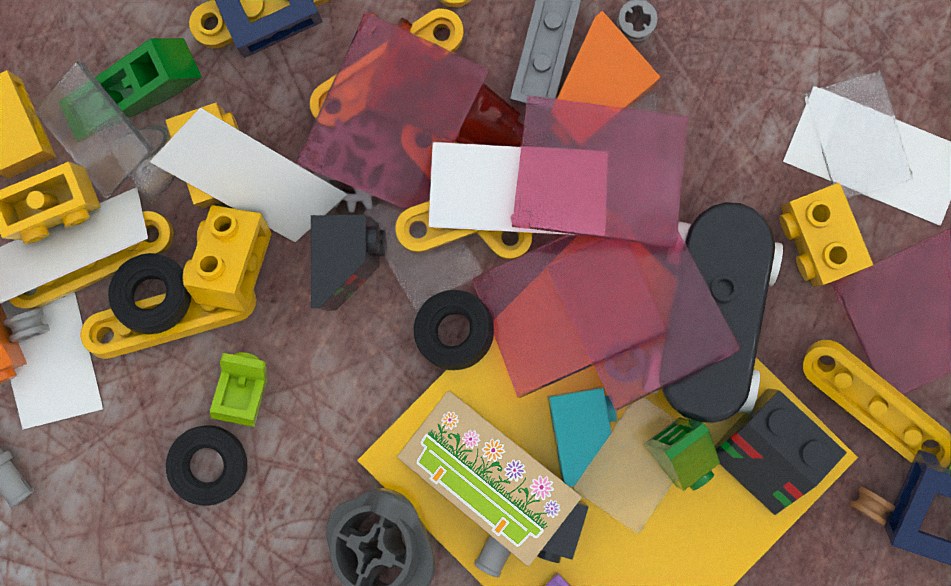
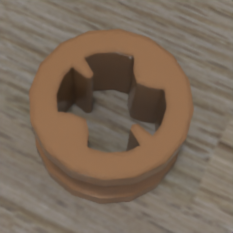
(872, 505)

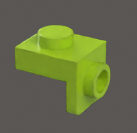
(239, 389)

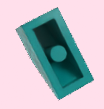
(580, 428)

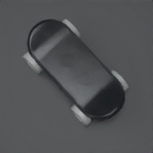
(738, 265)

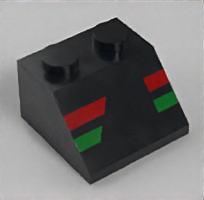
(342, 256)
(777, 451)

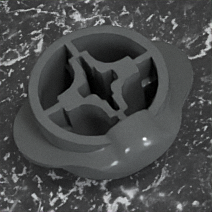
(397, 518)

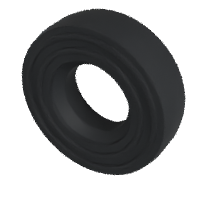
(128, 278)
(432, 314)
(179, 470)

